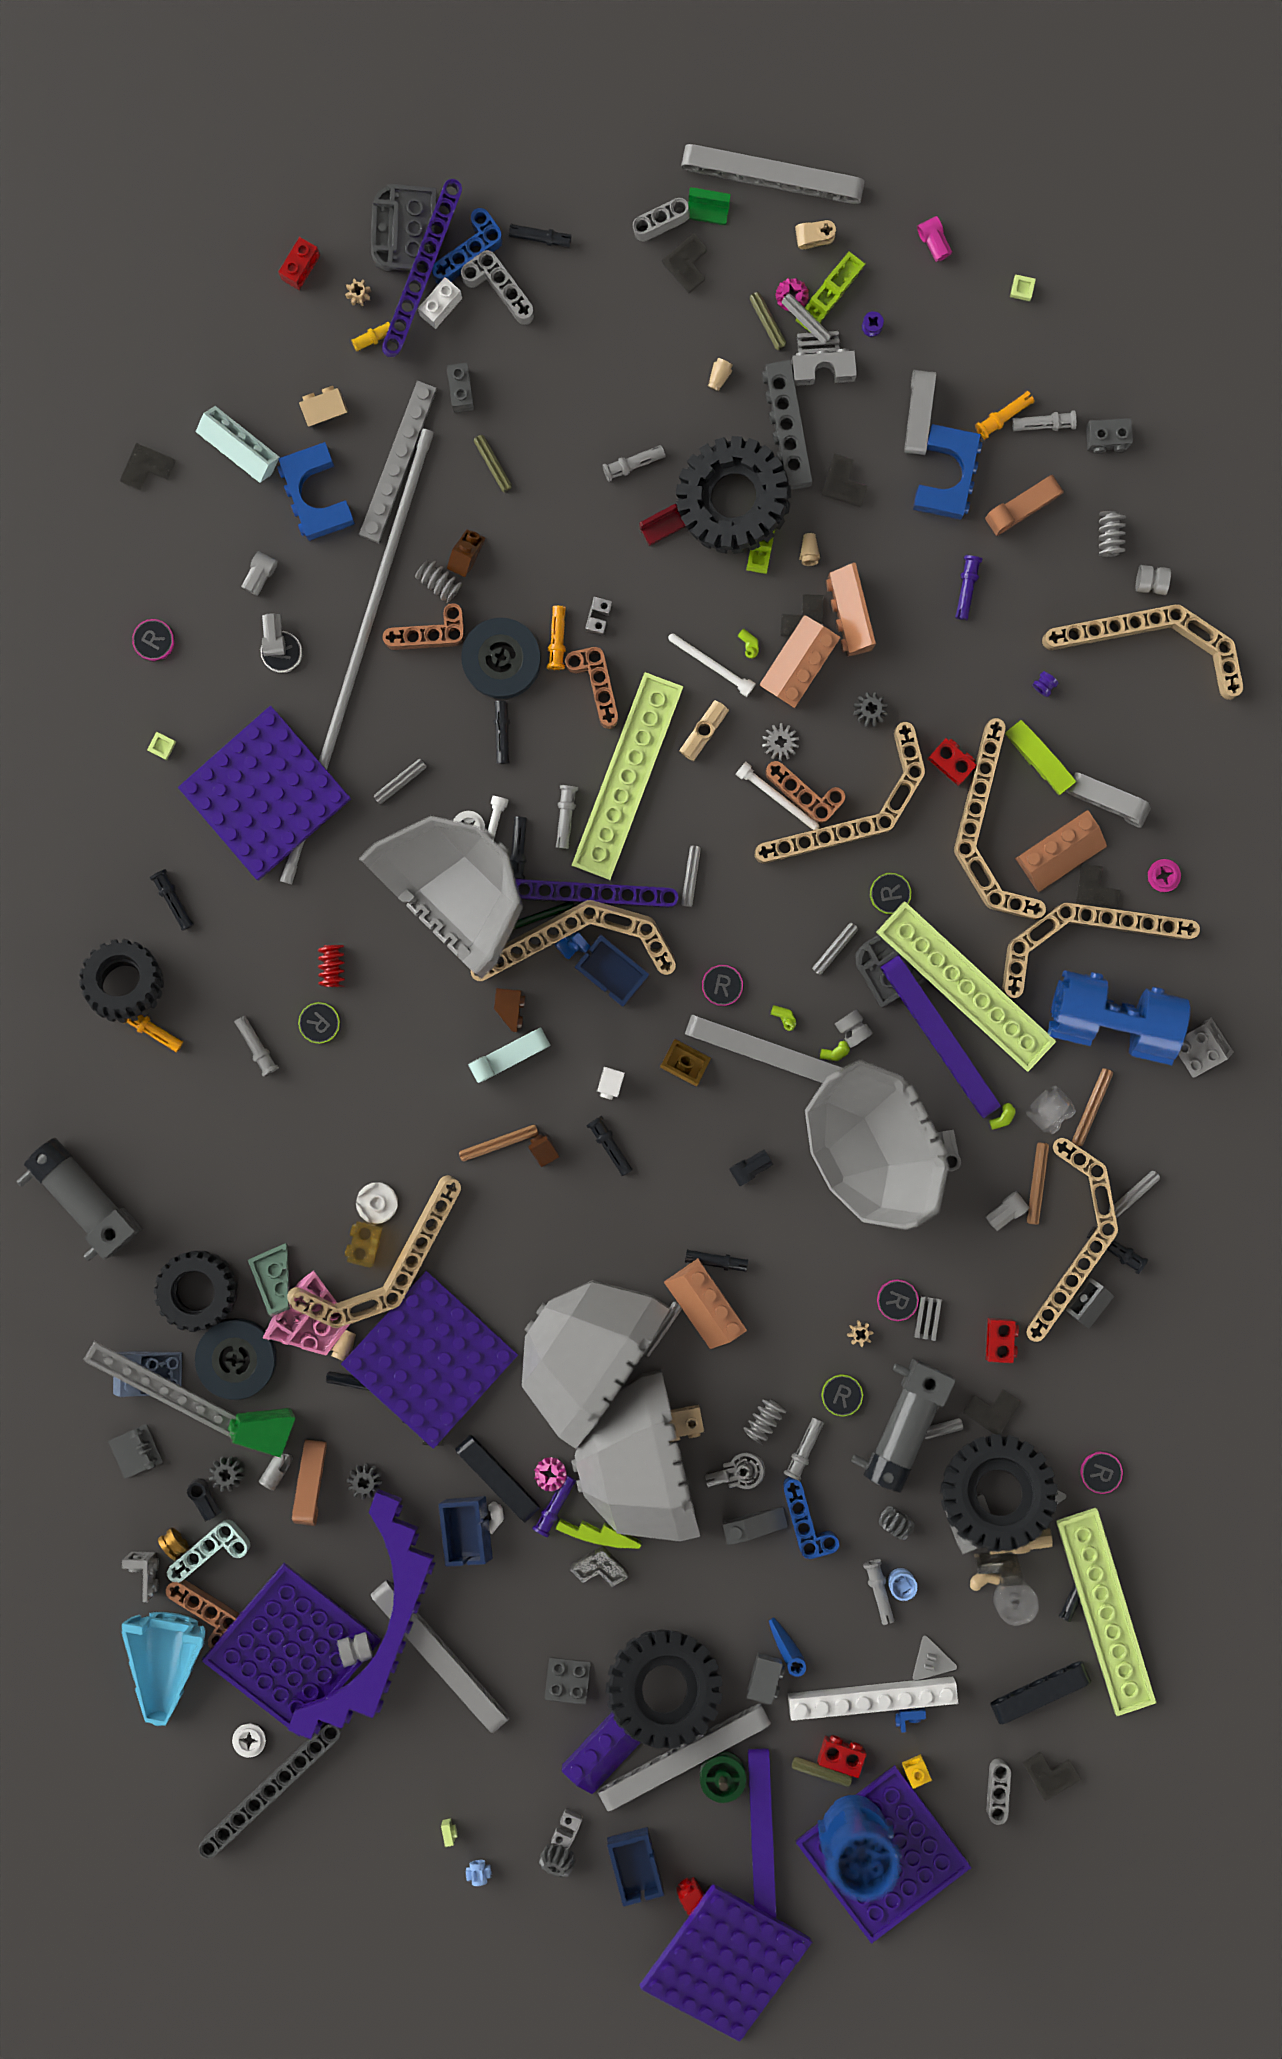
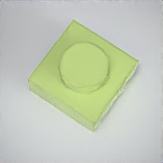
(1022, 287)
(161, 746)
(449, 1832)

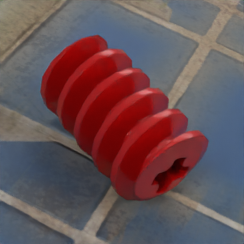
(331, 966)

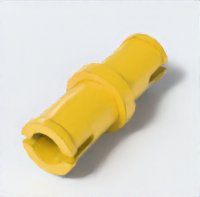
(370, 337)

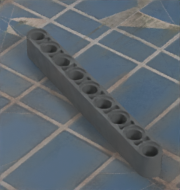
(265, 1797)

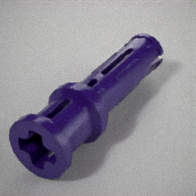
(969, 577)
(550, 1514)

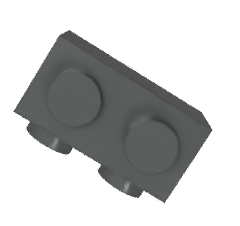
(1109, 434)
(1089, 1302)
(764, 1679)

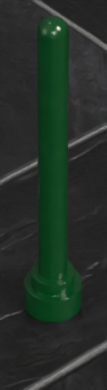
(543, 915)

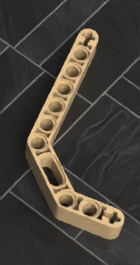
(1146, 625)
(976, 820)
(853, 826)
(582, 921)
(1094, 921)
(1086, 1252)
(400, 1267)

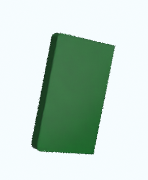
(708, 205)

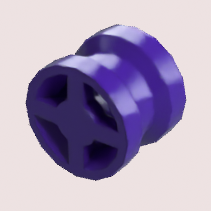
(874, 328)
(1045, 684)

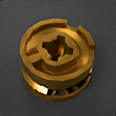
(173, 1543)

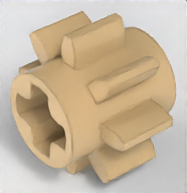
(363, 290)
(859, 1327)

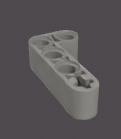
(508, 286)
(920, 411)
(1111, 799)

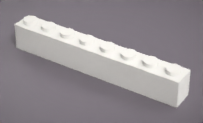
(872, 1698)

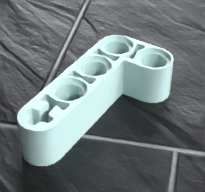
(509, 1055)
(204, 1552)

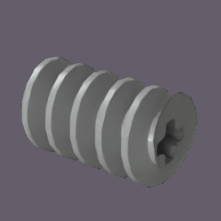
(1111, 533)
(437, 580)
(764, 1420)

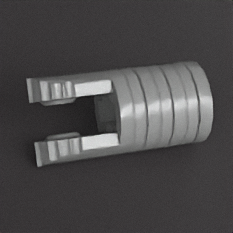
(275, 1471)

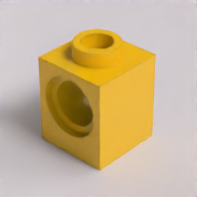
(916, 1771)

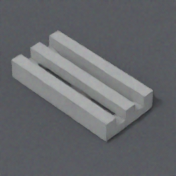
(805, 336)
(928, 1316)

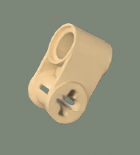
(812, 234)

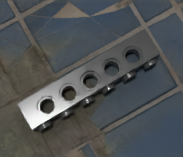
(782, 372)

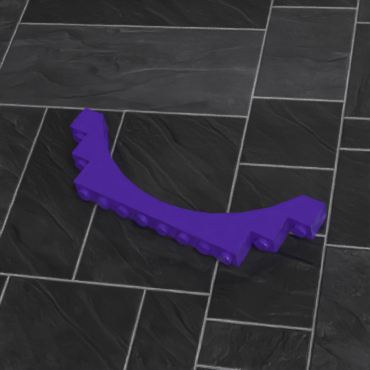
(409, 1575)

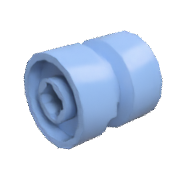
(902, 1584)

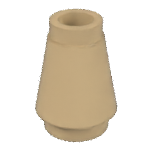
(719, 374)
(809, 550)
(344, 1345)

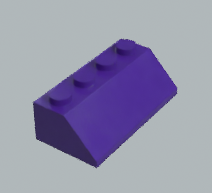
(599, 1755)

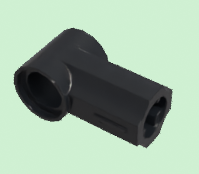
(747, 1169)
(204, 1502)

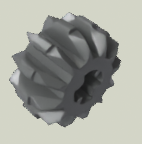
(866, 715)
(233, 1471)
(366, 1474)
(896, 1522)
(557, 1860)

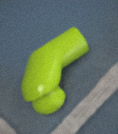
(752, 644)
(786, 1016)
(836, 1054)
(1006, 1117)

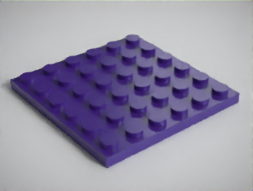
(264, 793)
(429, 1359)
(287, 1646)
(926, 1861)
(726, 1963)

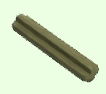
(767, 321)
(492, 463)
(821, 1772)

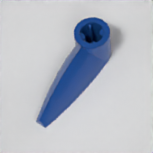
(787, 1649)

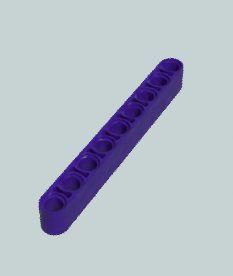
(426, 259)
(616, 899)
(940, 1036)
(761, 1830)

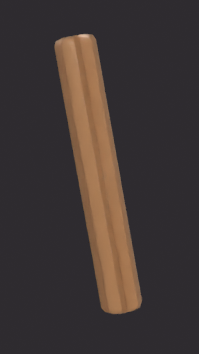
(1092, 1107)
(498, 1143)
(1038, 1183)

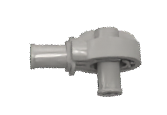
(740, 1472)

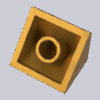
(685, 1062)

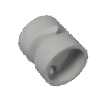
(1155, 580)
(853, 1028)
(355, 1649)

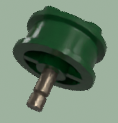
(722, 1777)

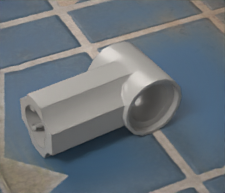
(261, 568)
(273, 641)
(949, 1142)
(1011, 1207)

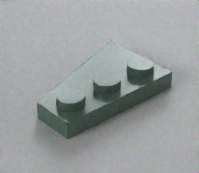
(272, 1278)

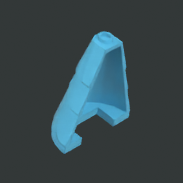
(161, 1660)

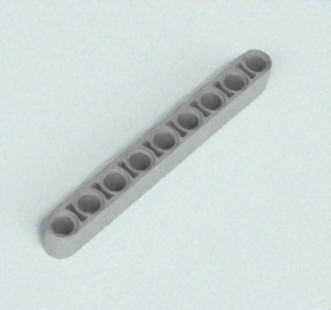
(772, 174)
(759, 1049)
(446, 1664)
(683, 1758)

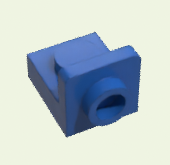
(572, 944)
(913, 1715)

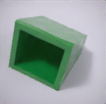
(262, 1430)

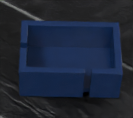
(612, 971)
(465, 1531)
(635, 1866)

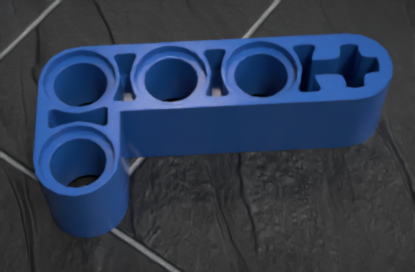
(464, 250)
(804, 1517)

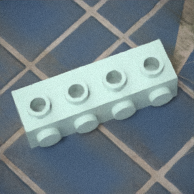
(237, 444)

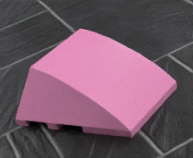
(304, 1331)

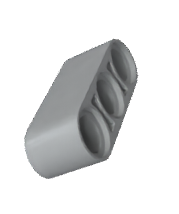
(666, 210)
(998, 1801)

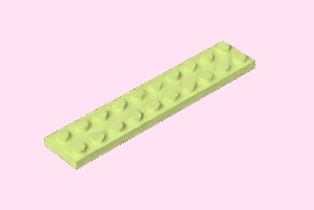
(627, 776)
(965, 986)
(1106, 1611)

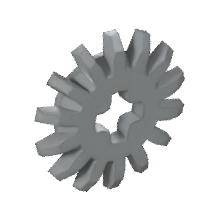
(775, 749)

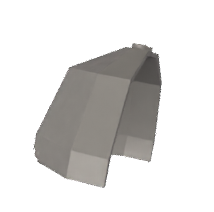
(456, 881)
(877, 1146)
(581, 1350)
(630, 1466)

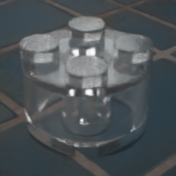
(1051, 1110)
(1017, 1613)

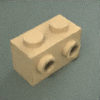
(324, 406)
(687, 1422)

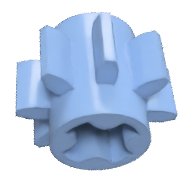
(478, 1872)

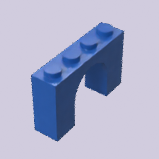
(963, 447)
(296, 469)

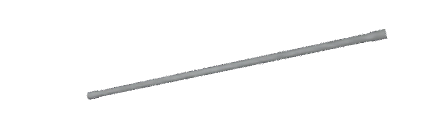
(422, 448)

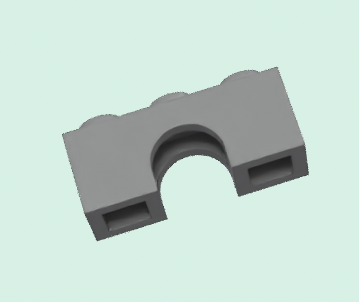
(840, 363)

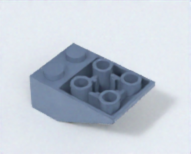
(163, 1363)

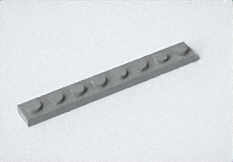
(398, 461)
(159, 1387)

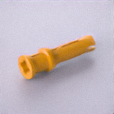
(997, 419)
(556, 648)
(145, 1025)

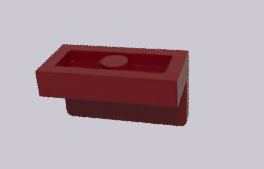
(661, 524)

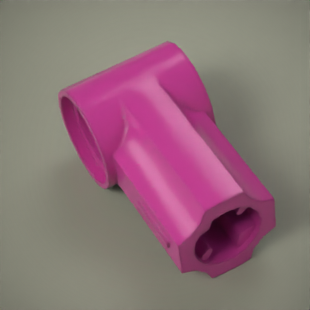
(932, 233)

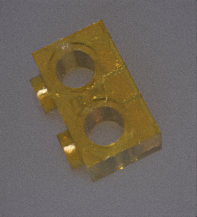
(369, 1245)

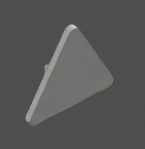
(931, 1661)

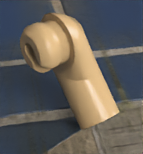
(980, 1580)

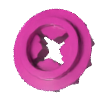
(797, 286)
(1168, 867)
(558, 1469)

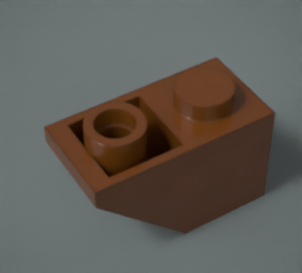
(465, 553)
(508, 1007)
(543, 1150)

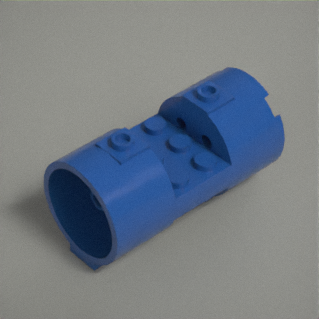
(1154, 1026)
(859, 1847)

